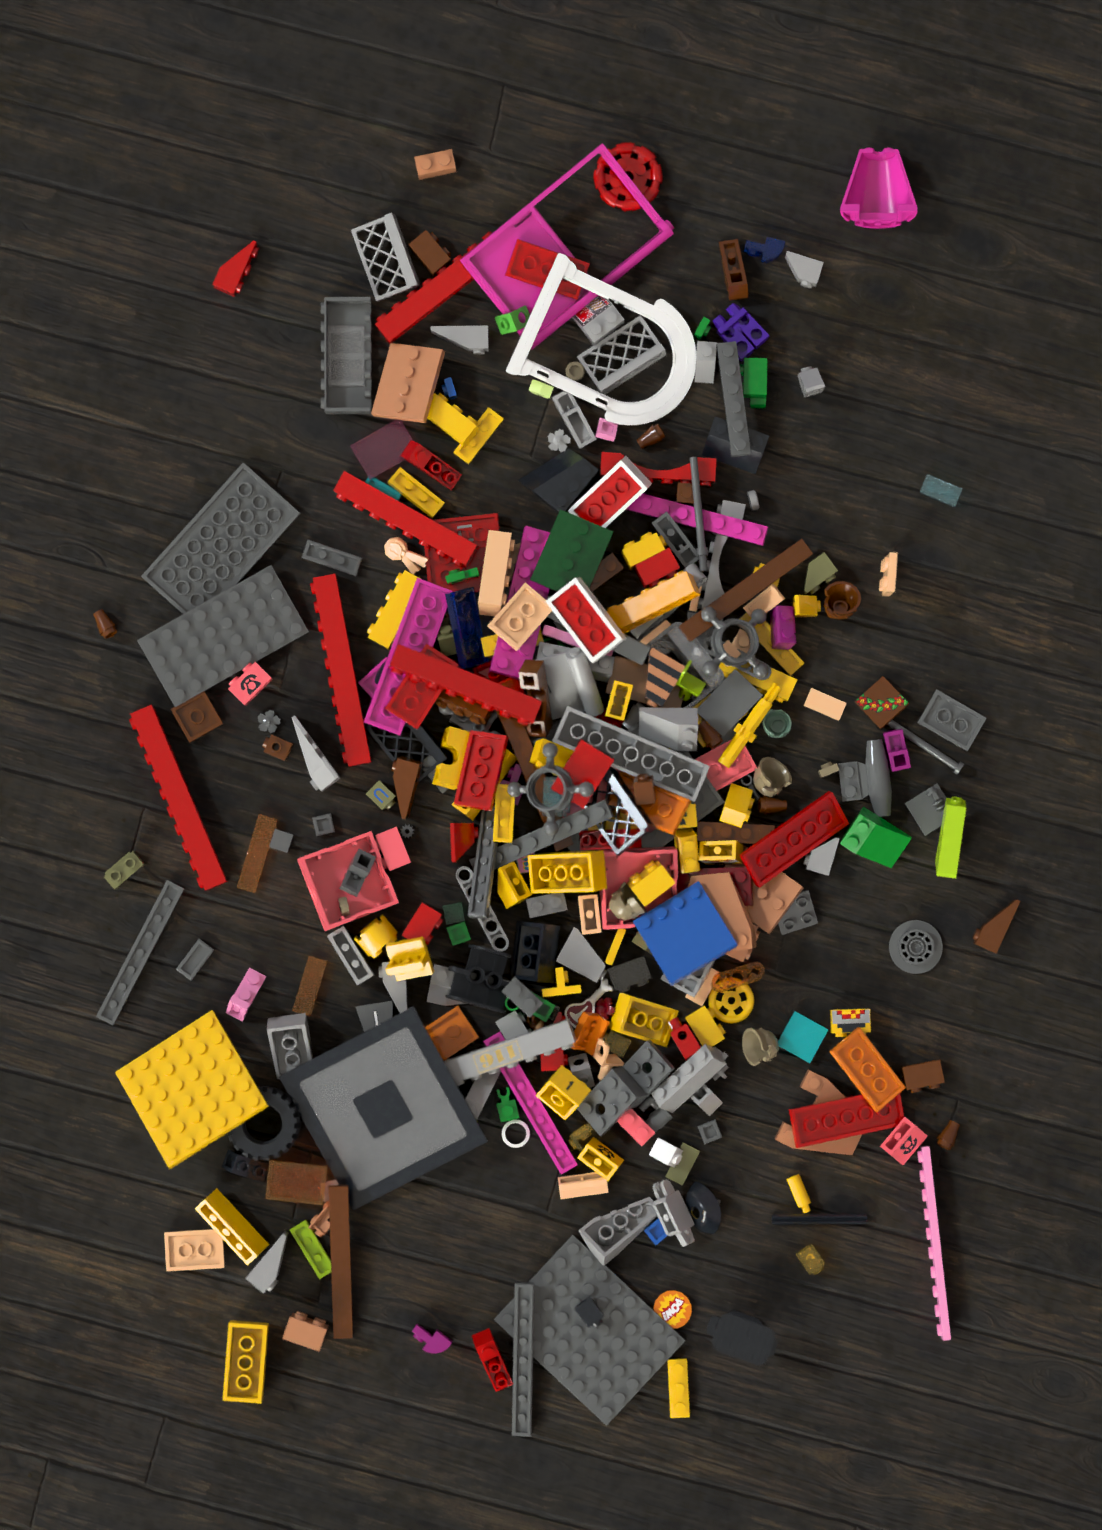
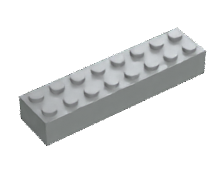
(633, 753)

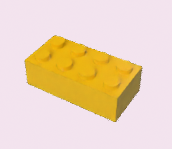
(567, 872)
(245, 1361)

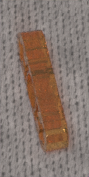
(734, 984)

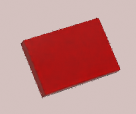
(584, 765)

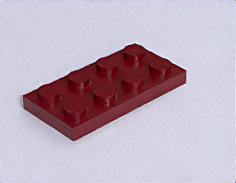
(740, 876)

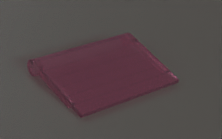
(382, 448)

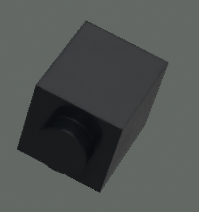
(589, 1312)

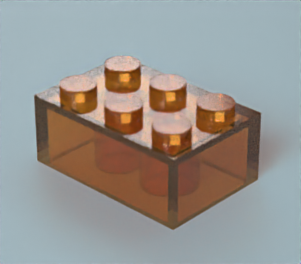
(296, 1182)

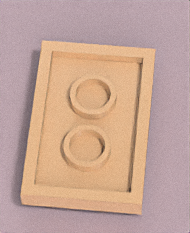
(888, 566)
(520, 617)
(193, 1250)

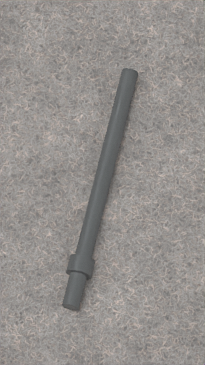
(702, 550)

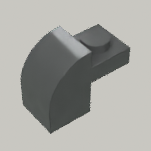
(357, 872)

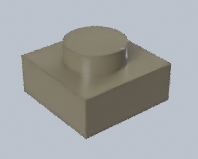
(827, 769)

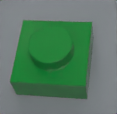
(703, 328)
(458, 933)

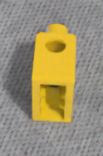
(619, 700)

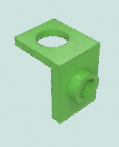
(509, 322)

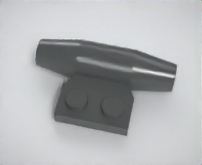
(869, 779)

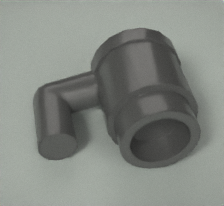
(658, 1117)

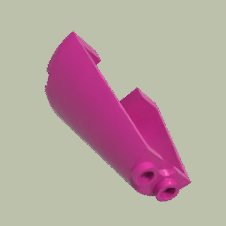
(878, 191)

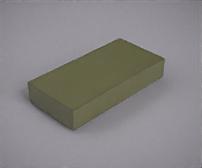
(682, 1169)

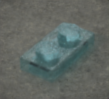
(940, 490)

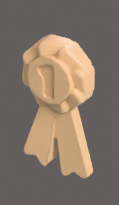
(397, 550)

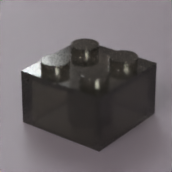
(629, 973)

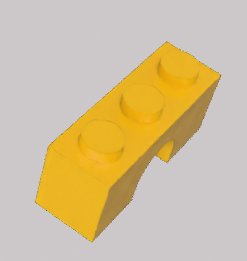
(456, 742)

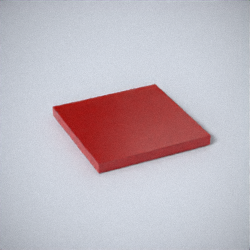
(439, 567)

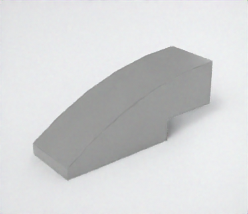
(573, 418)

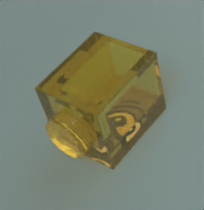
(811, 1259)

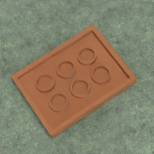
(408, 382)
(771, 899)

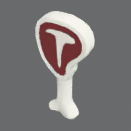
(575, 1010)

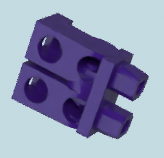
(737, 327)

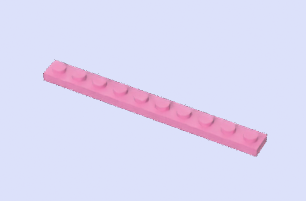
(934, 1251)

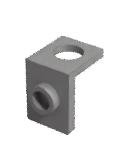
(582, 1071)

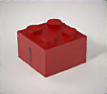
(657, 568)
(423, 923)

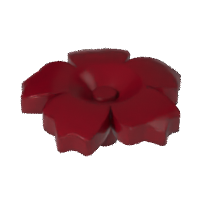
(604, 1007)

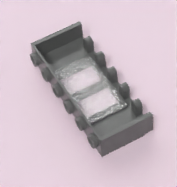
(346, 355)

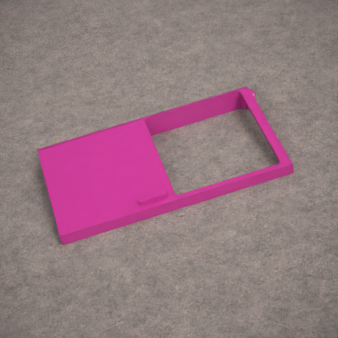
(491, 257)

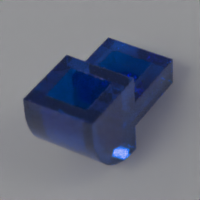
(770, 250)

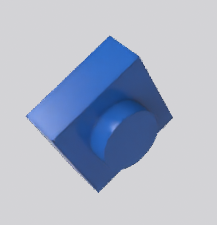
(448, 388)
(655, 1231)

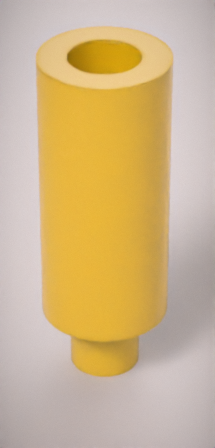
(799, 1192)

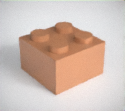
(306, 1330)

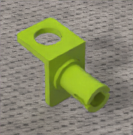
(689, 684)

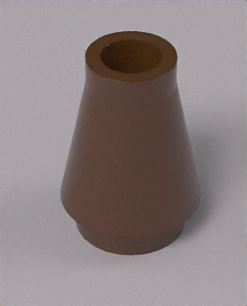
(651, 436)
(105, 625)
(709, 735)
(771, 805)
(948, 1135)

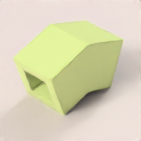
(541, 389)

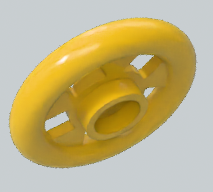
(731, 1017)

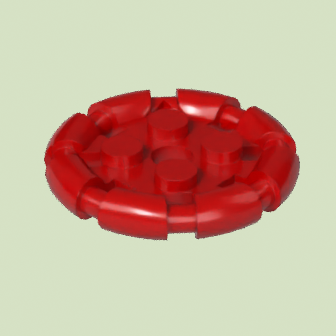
(636, 168)

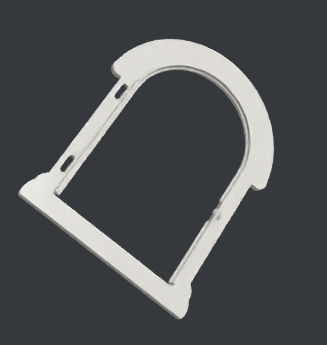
(661, 313)

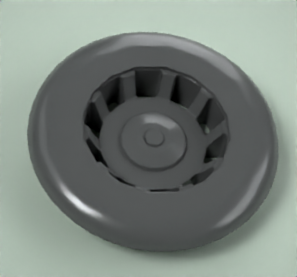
(915, 947)

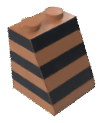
(661, 678)

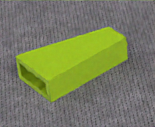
(950, 837)

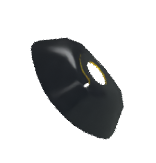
(703, 1199)

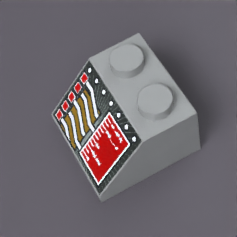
(598, 319)

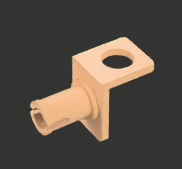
(606, 1060)

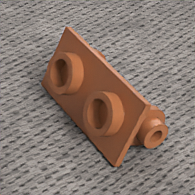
(320, 1222)

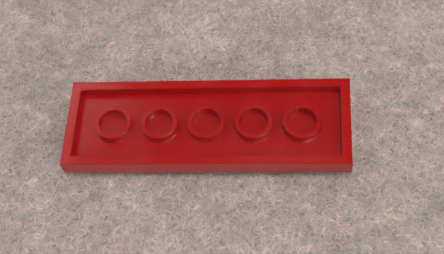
(794, 839)
(842, 1119)

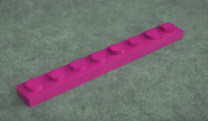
(712, 521)
(536, 1113)

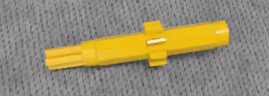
(746, 731)

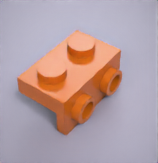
(588, 1031)

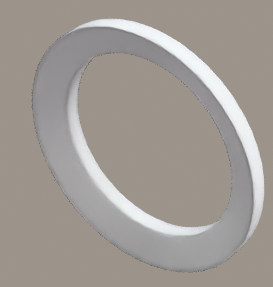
(527, 1133)

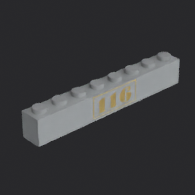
(511, 1051)

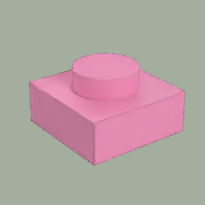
(606, 430)

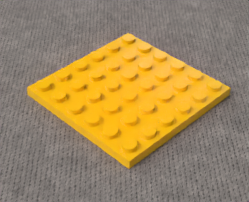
(191, 1089)

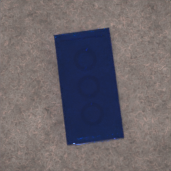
(466, 627)

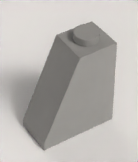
(581, 957)

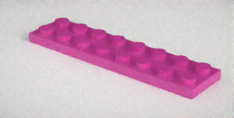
(417, 627)
(506, 659)

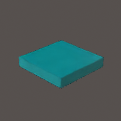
(802, 1037)

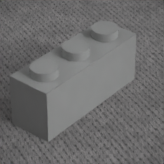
(350, 955)

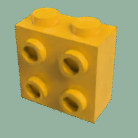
(645, 548)

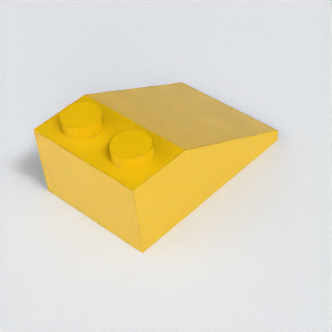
(642, 1019)

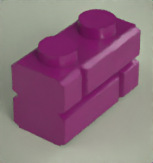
(782, 627)

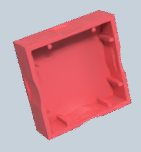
(622, 867)
(326, 871)

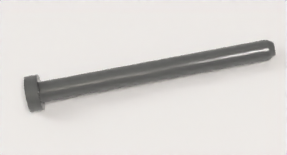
(927, 747)

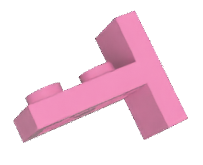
(245, 994)

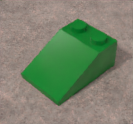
(875, 838)

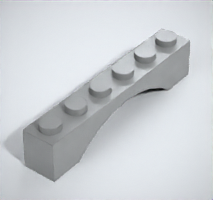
(712, 586)

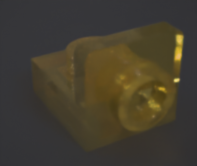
(617, 1043)
(583, 1133)

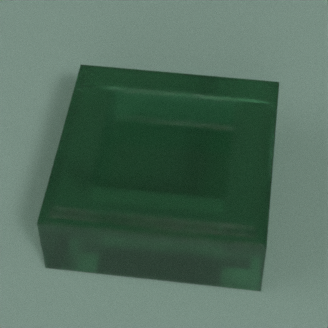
(453, 913)

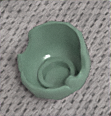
(777, 723)

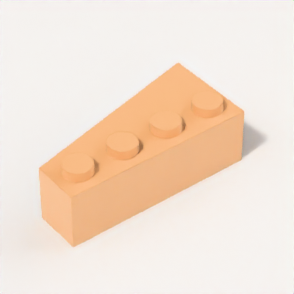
(495, 572)

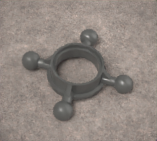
(711, 667)
(585, 789)

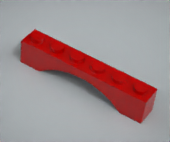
(706, 469)

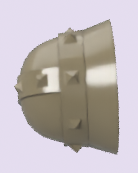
(771, 777)
(626, 904)
(759, 1045)

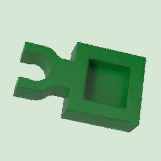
(456, 576)
(507, 1108)

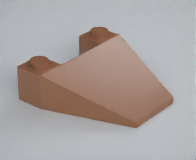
(730, 907)
(825, 1092)

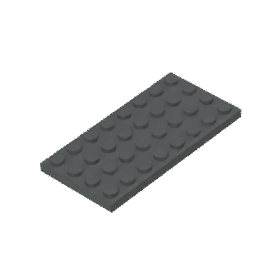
(221, 541)
(222, 636)

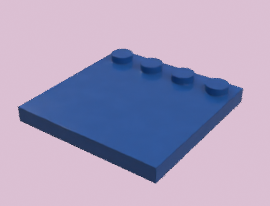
(685, 933)

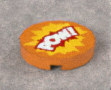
(673, 1308)

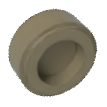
(575, 371)
(343, 905)

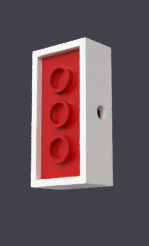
(611, 494)
(586, 619)

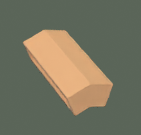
(582, 1185)

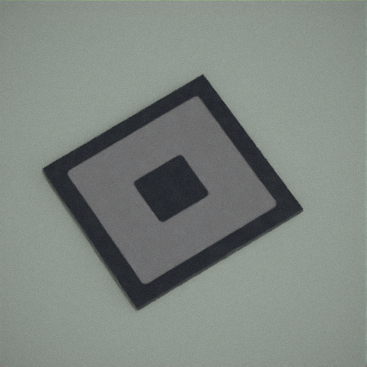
(383, 1108)

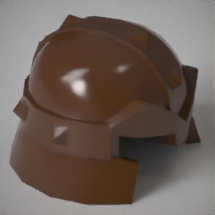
(841, 600)

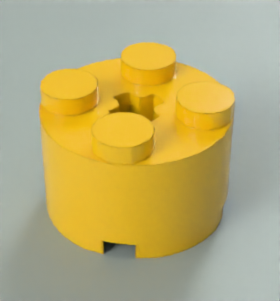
(376, 936)

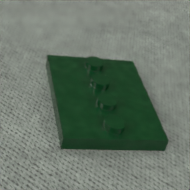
(571, 551)

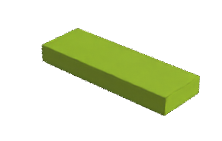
(312, 1249)

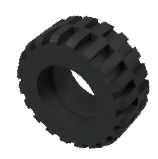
(283, 1141)

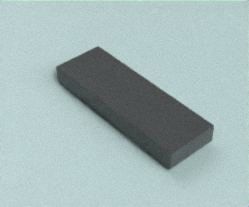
(332, 558)

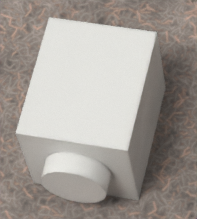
(666, 1153)

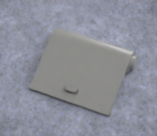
(571, 683)

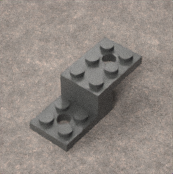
(625, 1087)

